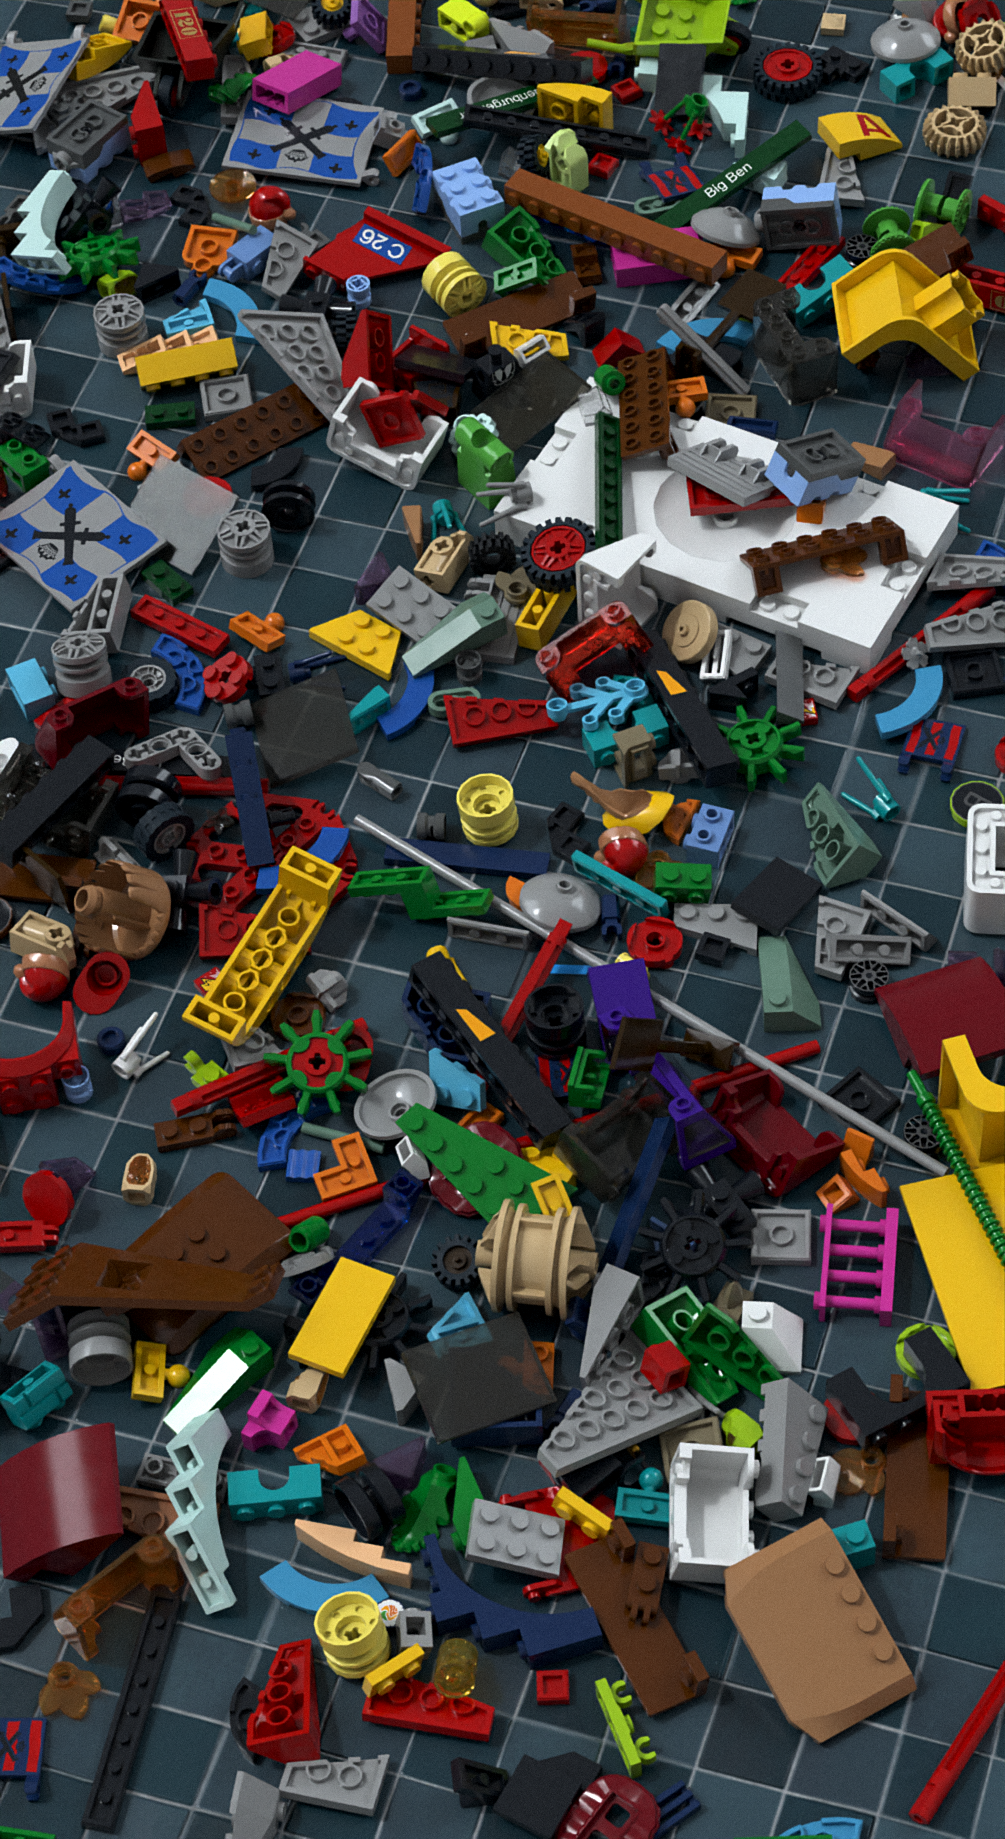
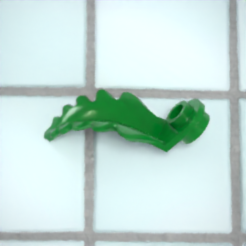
(231, 88)
(425, 1509)

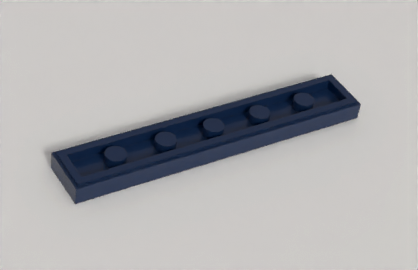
(475, 858)
(638, 1193)

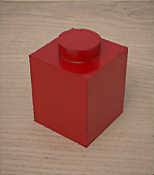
(665, 1367)

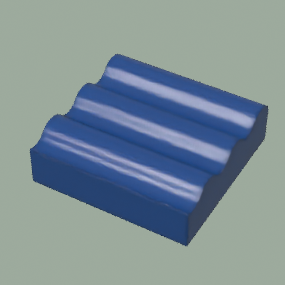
(302, 1165)

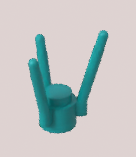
(937, 492)
(444, 515)
(884, 804)

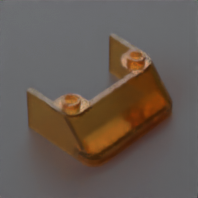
(576, 27)

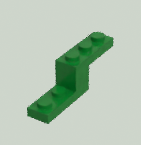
(420, 893)

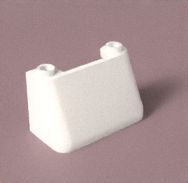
(614, 575)

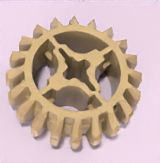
(984, 41)
(954, 131)

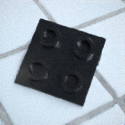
(15, 427)

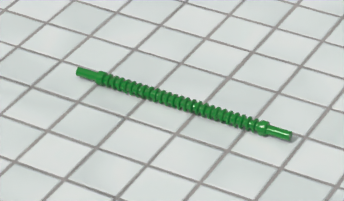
(958, 1163)

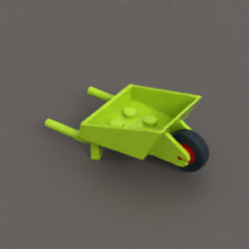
(683, 23)

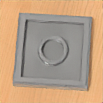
(225, 396)
(781, 1237)

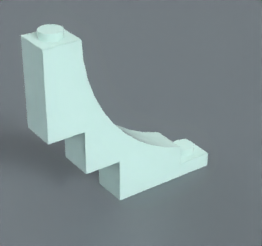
(726, 108)
(37, 231)
(193, 1495)

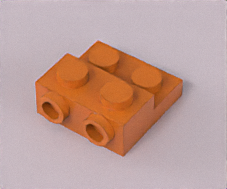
(134, 19)

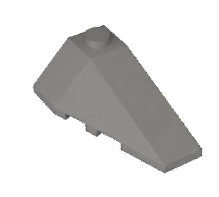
(519, 39)
(613, 1309)
(255, 1808)

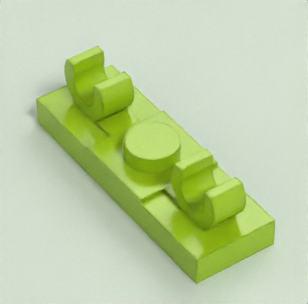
(622, 1726)

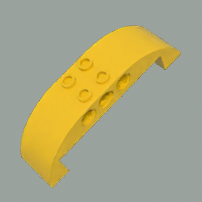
(268, 950)

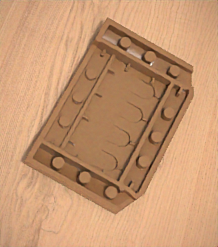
(815, 1633)

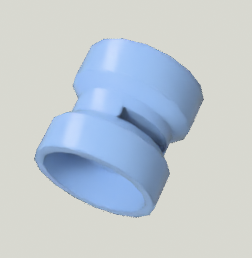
(359, 291)
(78, 1088)

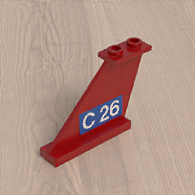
(374, 249)

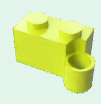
(463, 20)

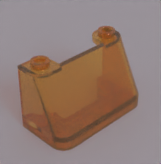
(148, 1561)

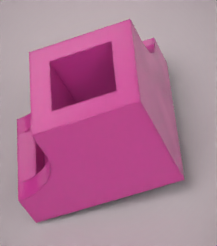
(268, 1423)

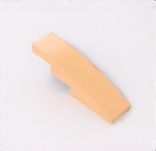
(158, 344)
(343, 1548)

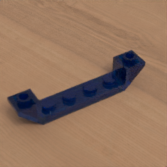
(370, 1238)

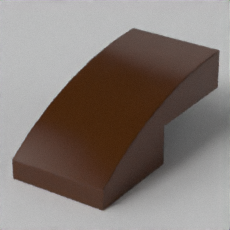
(174, 162)
(586, 263)

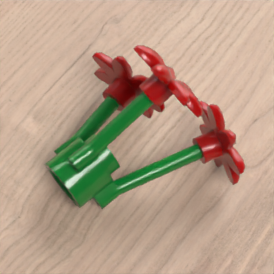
(694, 107)

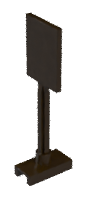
(8, 240)
(739, 303)
(46, 879)
(640, 1041)

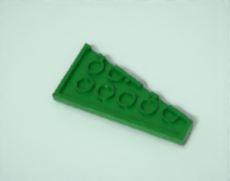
(473, 1164)

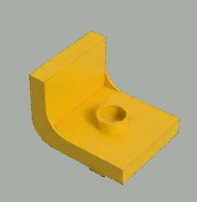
(903, 299)
(971, 1105)

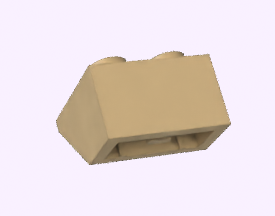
(972, 91)

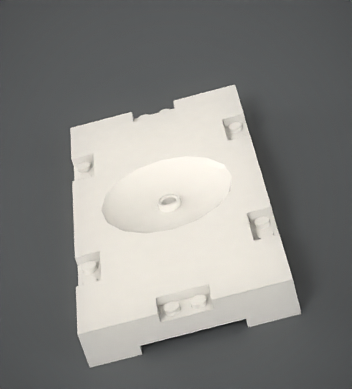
(700, 557)

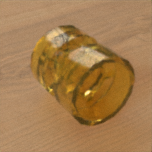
(456, 1668)

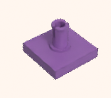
(367, 23)

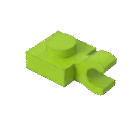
(202, 1073)

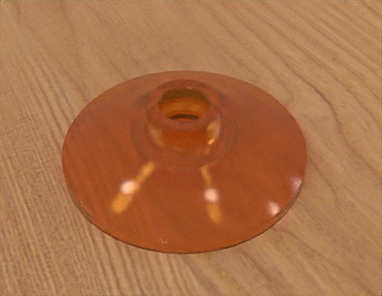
(232, 186)

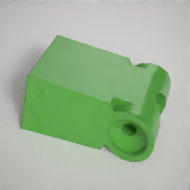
(482, 460)

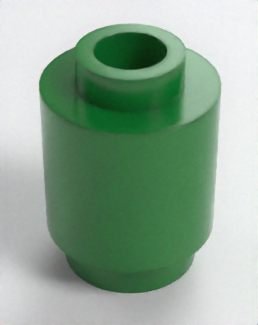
(609, 380)
(309, 1234)

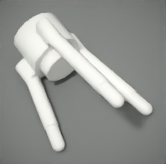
(128, 1061)

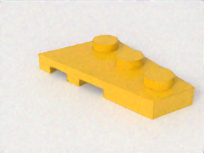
(514, 336)

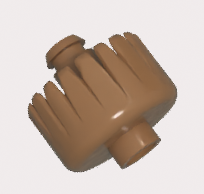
(130, 903)

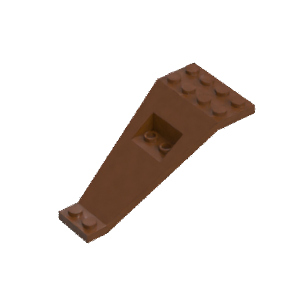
(129, 1280)

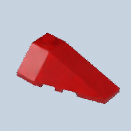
(287, 1711)

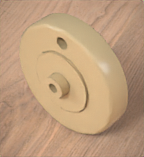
(690, 631)

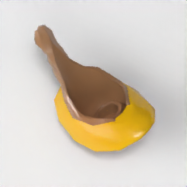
(627, 807)

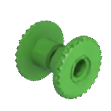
(943, 207)
(889, 228)

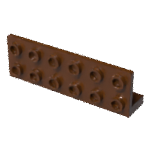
(940, 251)
(530, 309)
(645, 405)
(251, 432)
(766, 562)
(19, 884)
(913, 1493)
(649, 1653)

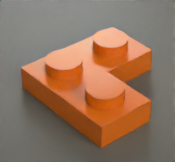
(353, 1172)

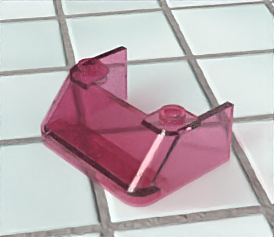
(937, 450)

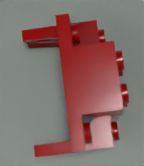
(32, 1079)
(978, 1432)

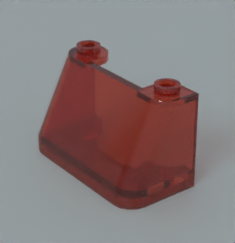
(588, 641)

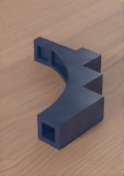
(249, 797)
(538, 1637)

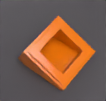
(811, 512)
(860, 1144)
(839, 1193)

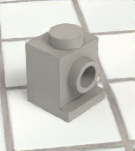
(387, 131)
(416, 1622)

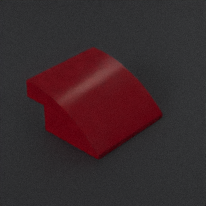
(944, 1005)
(60, 1503)

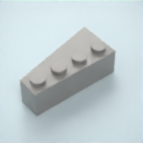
(789, 1448)

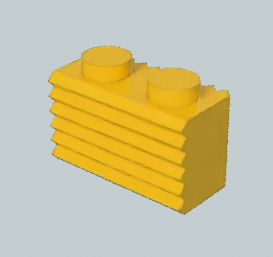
(255, 36)

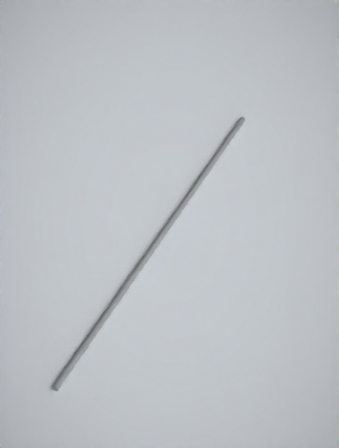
(667, 1005)

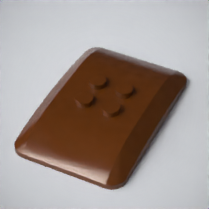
(215, 1228)

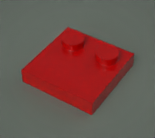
(392, 419)

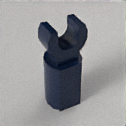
(598, 6)
(619, 64)
(189, 288)
(611, 916)
(560, 1413)

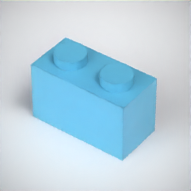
(31, 688)

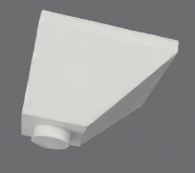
(775, 1334)

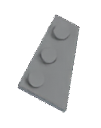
(104, 610)

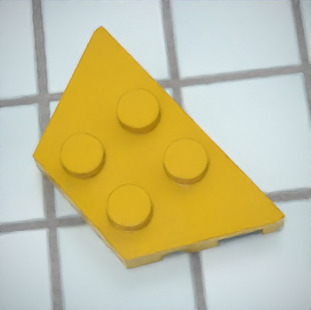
(361, 641)

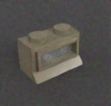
(634, 754)

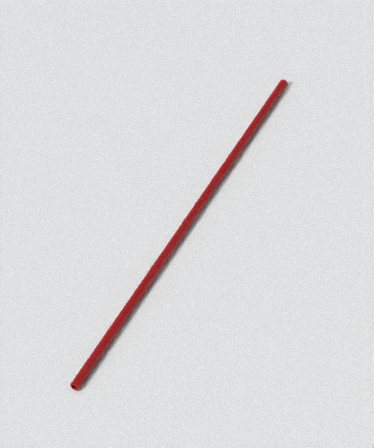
(702, 1084)

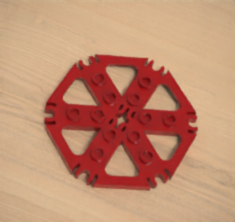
(302, 834)

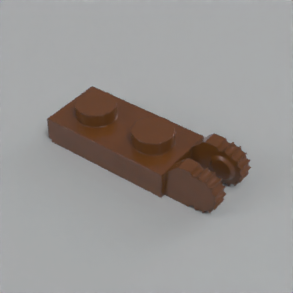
(194, 1130)

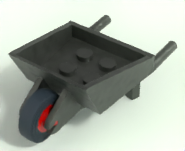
(158, 56)

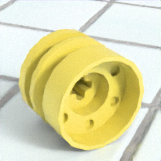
(454, 284)
(487, 810)
(352, 1634)

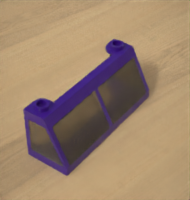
(696, 1125)

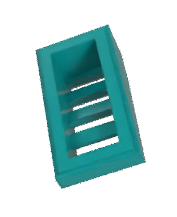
(370, 707)

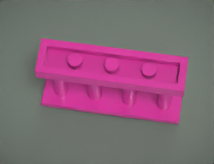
(882, 1278)

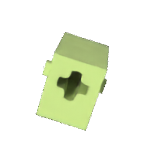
(567, 160)

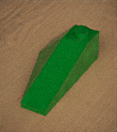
(519, 239)
(670, 1320)
(730, 1349)
(222, 1376)

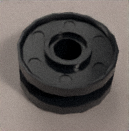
(289, 506)

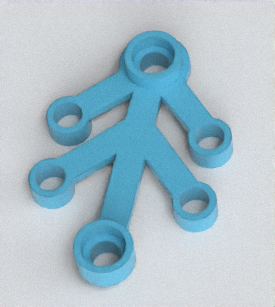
(599, 698)

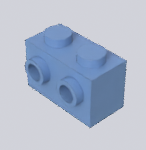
(709, 835)

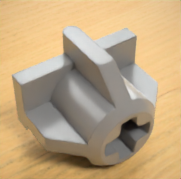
(676, 767)
(329, 988)

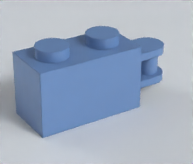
(247, 256)

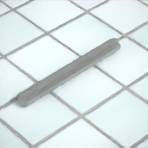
(709, 356)

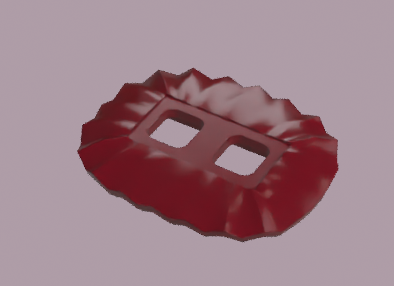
(446, 1192)
(595, 1802)

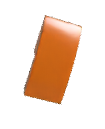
(864, 1181)

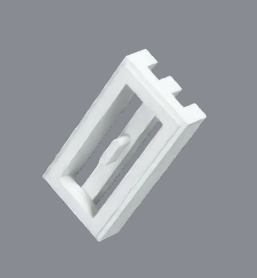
(723, 675)

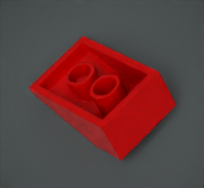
(146, 126)
(370, 352)

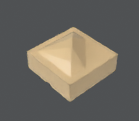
(833, 24)

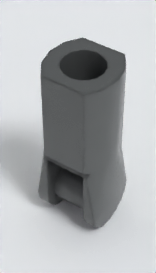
(379, 781)

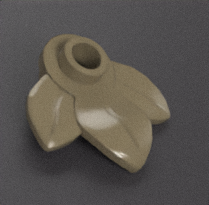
(516, 586)

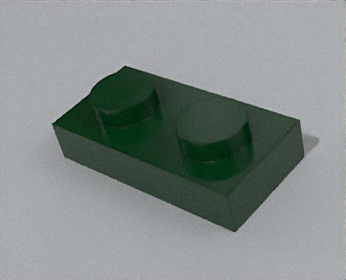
(170, 415)
(167, 583)

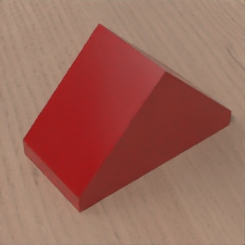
(616, 347)

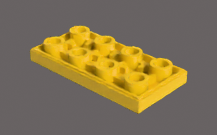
(342, 1317)

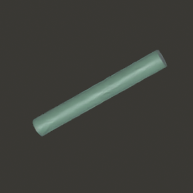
(234, 223)
(331, 1134)

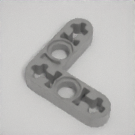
(177, 742)

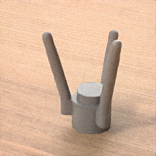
(519, 492)

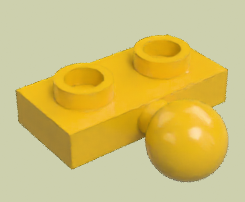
(150, 1372)

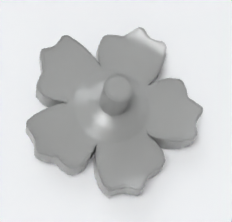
(915, 654)

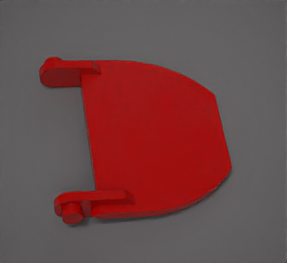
(574, 1538)

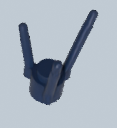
(301, 669)

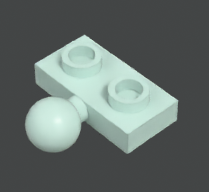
(419, 121)

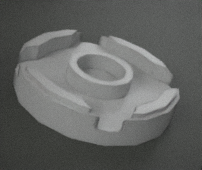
(307, 1261)

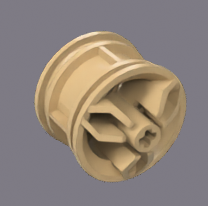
(536, 1258)

